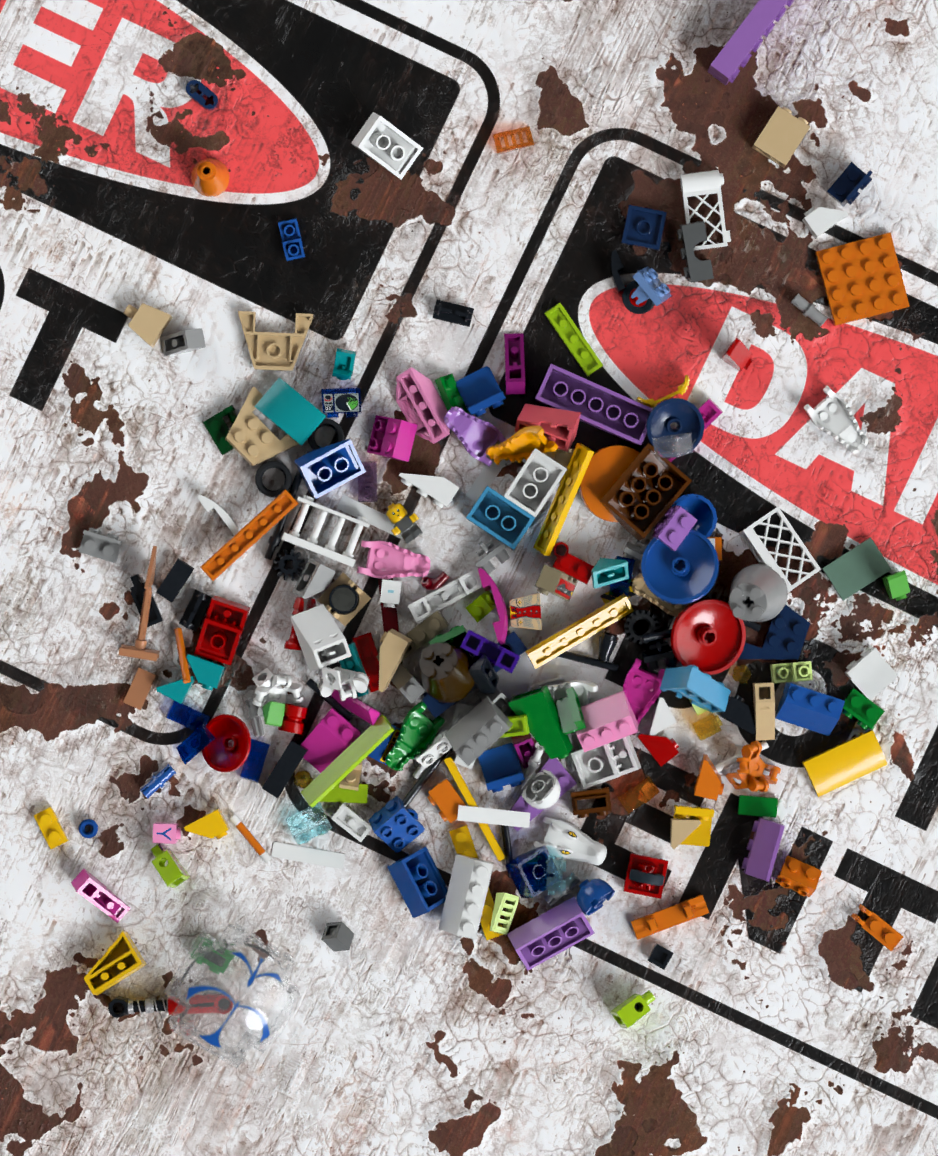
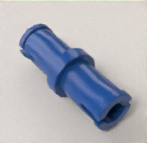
(158, 781)

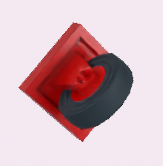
(645, 875)

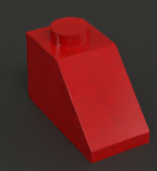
(659, 747)

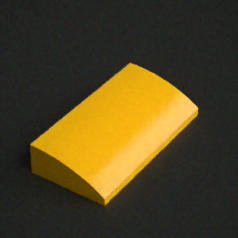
(844, 763)

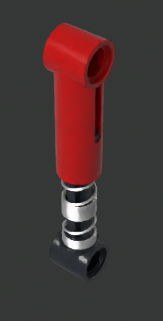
(147, 1005)

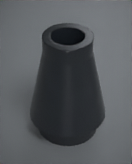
(607, 643)

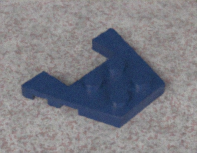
(783, 638)

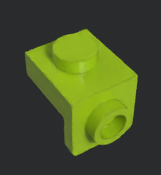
(481, 606)

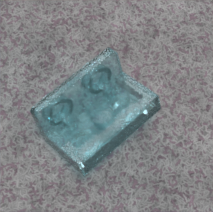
(308, 824)

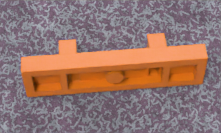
(669, 917)

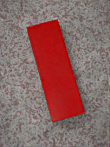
(368, 652)

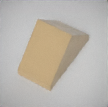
(681, 829)

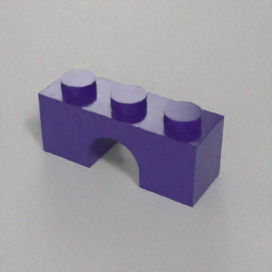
(495, 653)

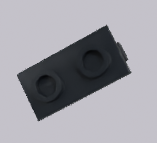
(453, 313)
(195, 610)

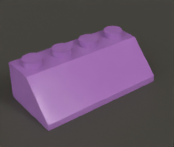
(550, 933)

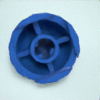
(593, 894)

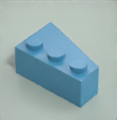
(696, 686)

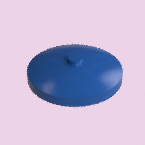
(680, 574)

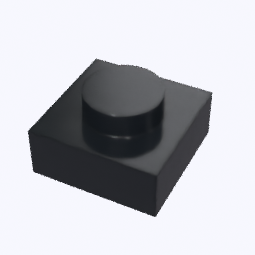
(660, 956)

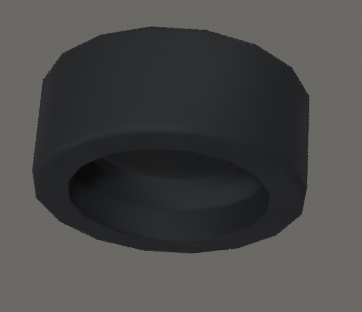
(326, 422)
(261, 470)

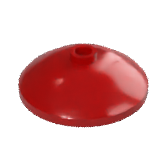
(220, 752)

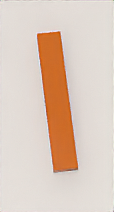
(249, 535)

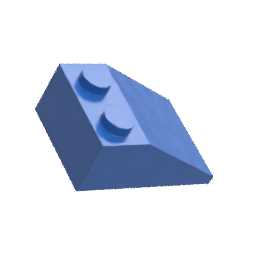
(329, 467)

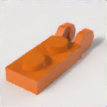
(878, 928)

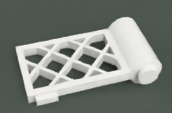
(704, 184)

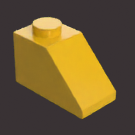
(210, 825)

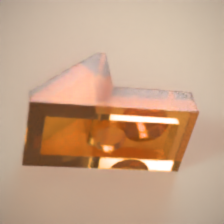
(638, 794)

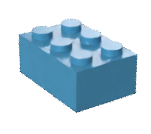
(500, 518)

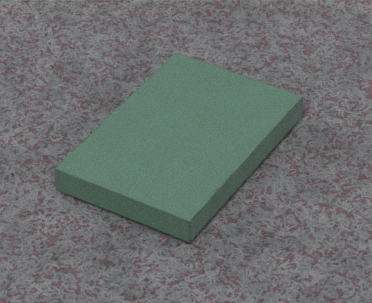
(856, 569)

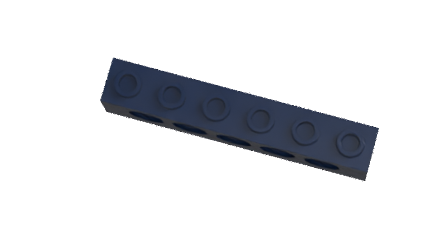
(515, 645)

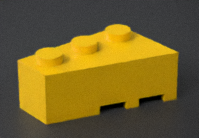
(115, 965)

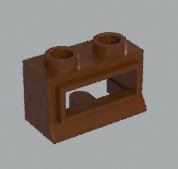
(590, 794)

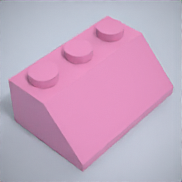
(607, 721)

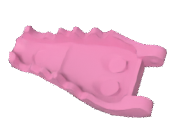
(391, 561)

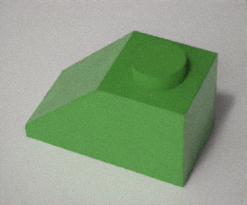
(897, 585)

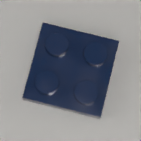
(643, 227)

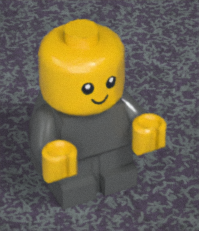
(404, 523)

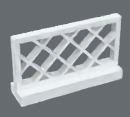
(764, 556)

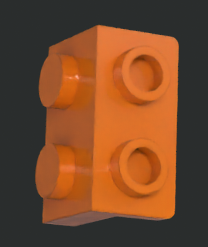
(798, 876)

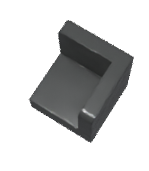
(338, 936)

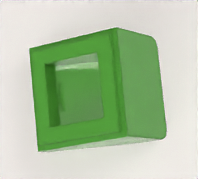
(273, 713)

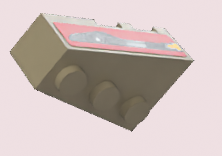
(555, 583)

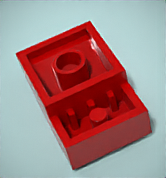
(222, 630)

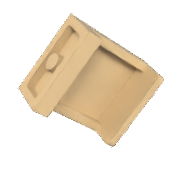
(781, 136)

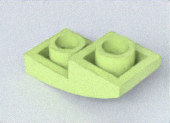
(791, 672)

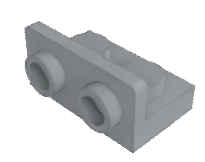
(100, 546)

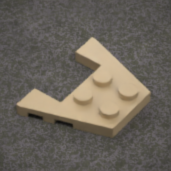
(274, 349)
(252, 437)

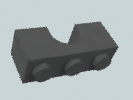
(691, 235)

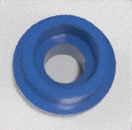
(82, 830)

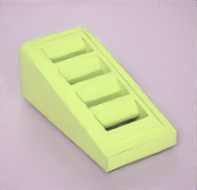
(510, 906)

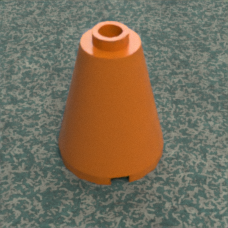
(212, 183)

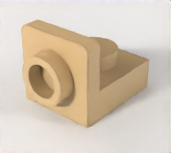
(352, 780)

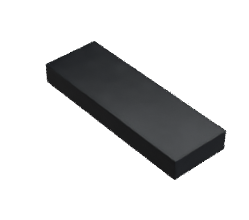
(284, 768)

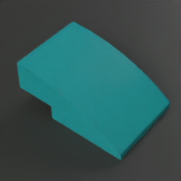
(290, 411)

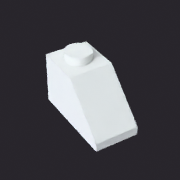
(822, 219)

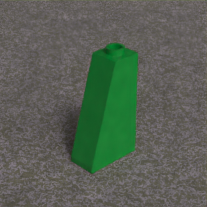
(543, 720)

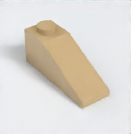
(391, 654)

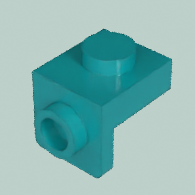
(344, 364)

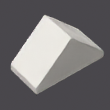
(662, 717)

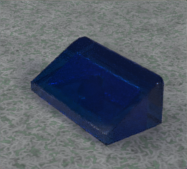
(195, 743)

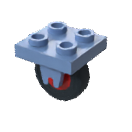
(645, 291)

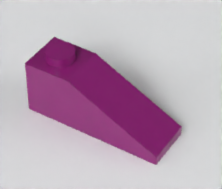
(514, 363)

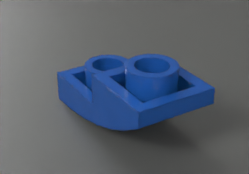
(291, 239)

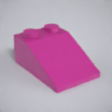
(329, 740)

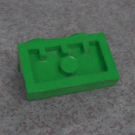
(862, 709)

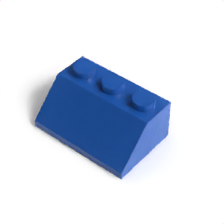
(809, 709)
(419, 882)

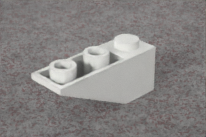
(436, 487)

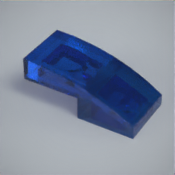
(623, 587)
(186, 716)
(255, 761)

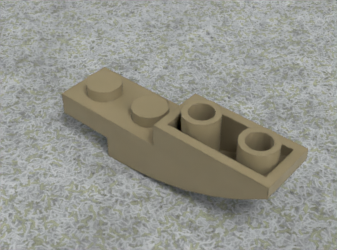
(424, 632)

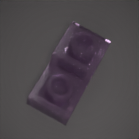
(368, 483)

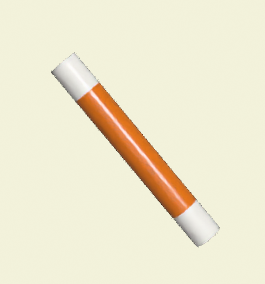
(250, 838)

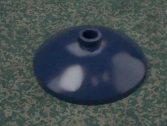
(679, 411)

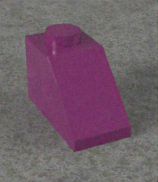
(525, 748)

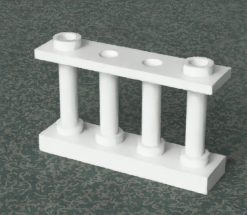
(329, 549)

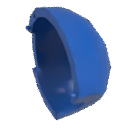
(701, 509)

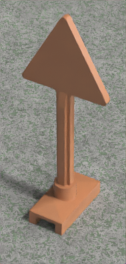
(140, 650)

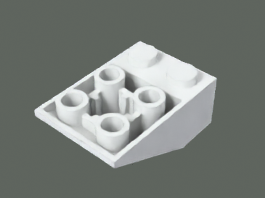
(319, 637)

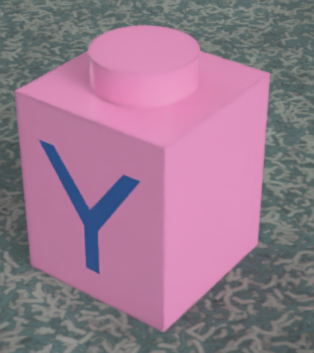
(166, 833)

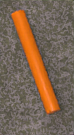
(182, 655)

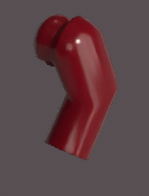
(434, 583)

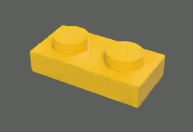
(51, 827)

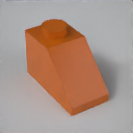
(708, 780)

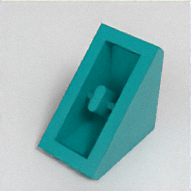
(609, 571)
(176, 690)

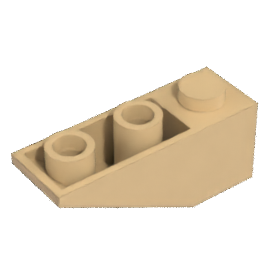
(764, 710)

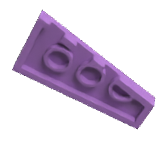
(565, 780)

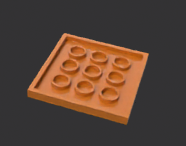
(862, 279)

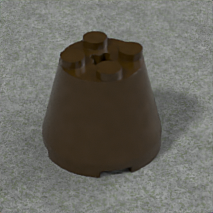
(446, 672)

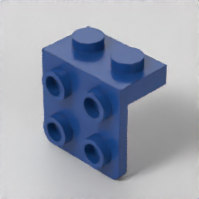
(480, 391)
(501, 767)
(395, 825)

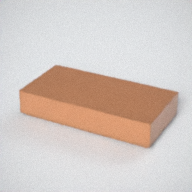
(139, 688)

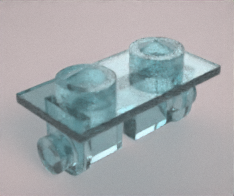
(557, 882)

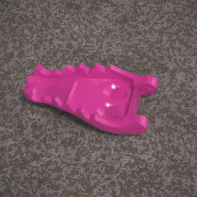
(642, 689)

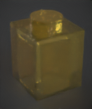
(707, 726)

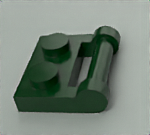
(219, 430)

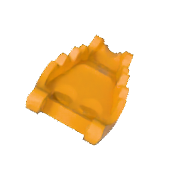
(521, 445)

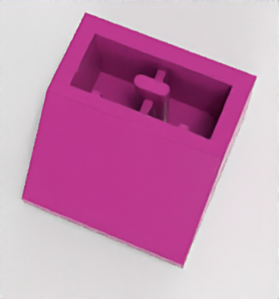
(392, 438)

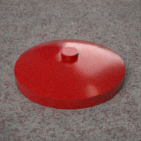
(708, 636)

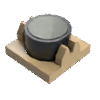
(344, 599)

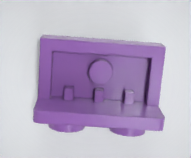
(674, 527)

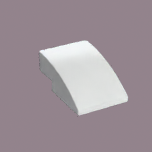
(606, 762)

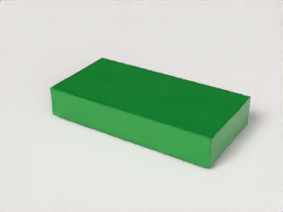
(757, 806)

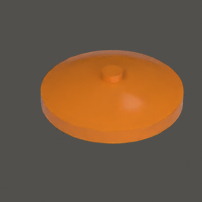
(601, 474)

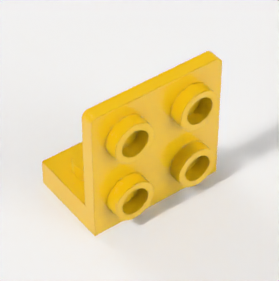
(702, 833)

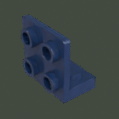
(848, 183)

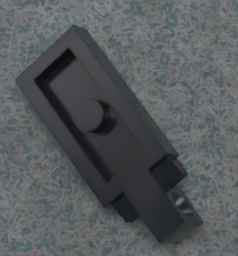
(137, 594)

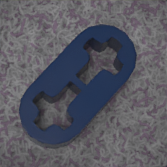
(199, 98)

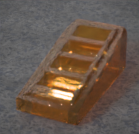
(496, 138)

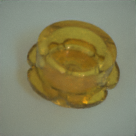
(746, 674)
(303, 779)

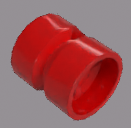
(293, 719)

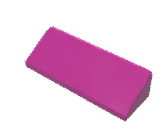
(358, 708)

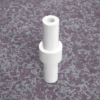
(534, 761)

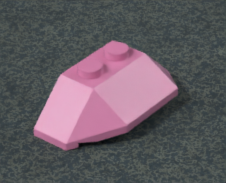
(421, 405)

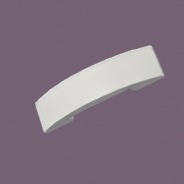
(210, 505)
(445, 596)

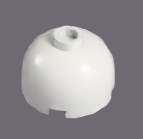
(541, 789)

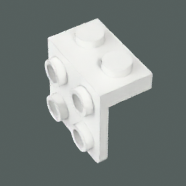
(870, 673)

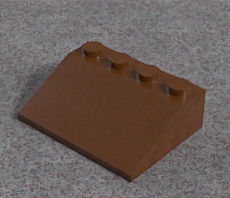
(645, 492)

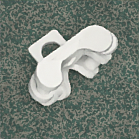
(340, 677)
(275, 690)

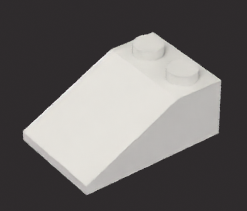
(387, 145)
(535, 482)

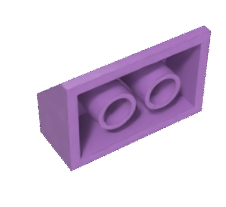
(763, 848)

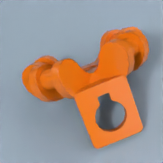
(751, 770)

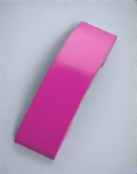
(500, 626)

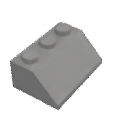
(478, 730)

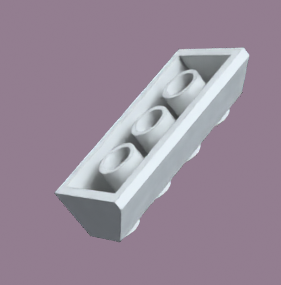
(466, 896)

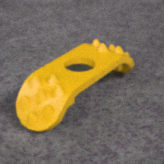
(681, 389)

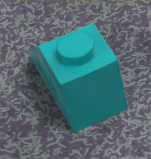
(206, 671)

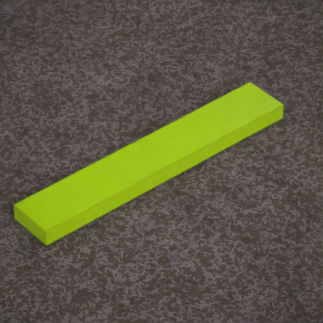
(347, 761)

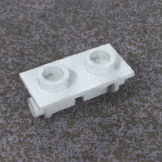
(432, 753)

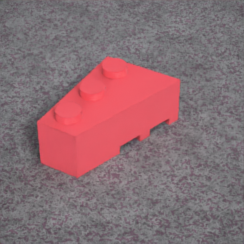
(557, 423)

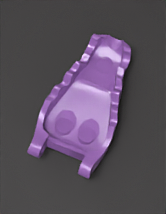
(473, 433)

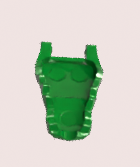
(415, 735)

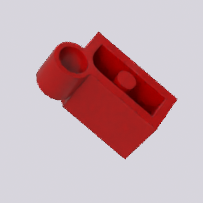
(572, 565)

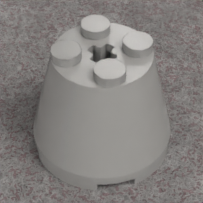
(757, 593)

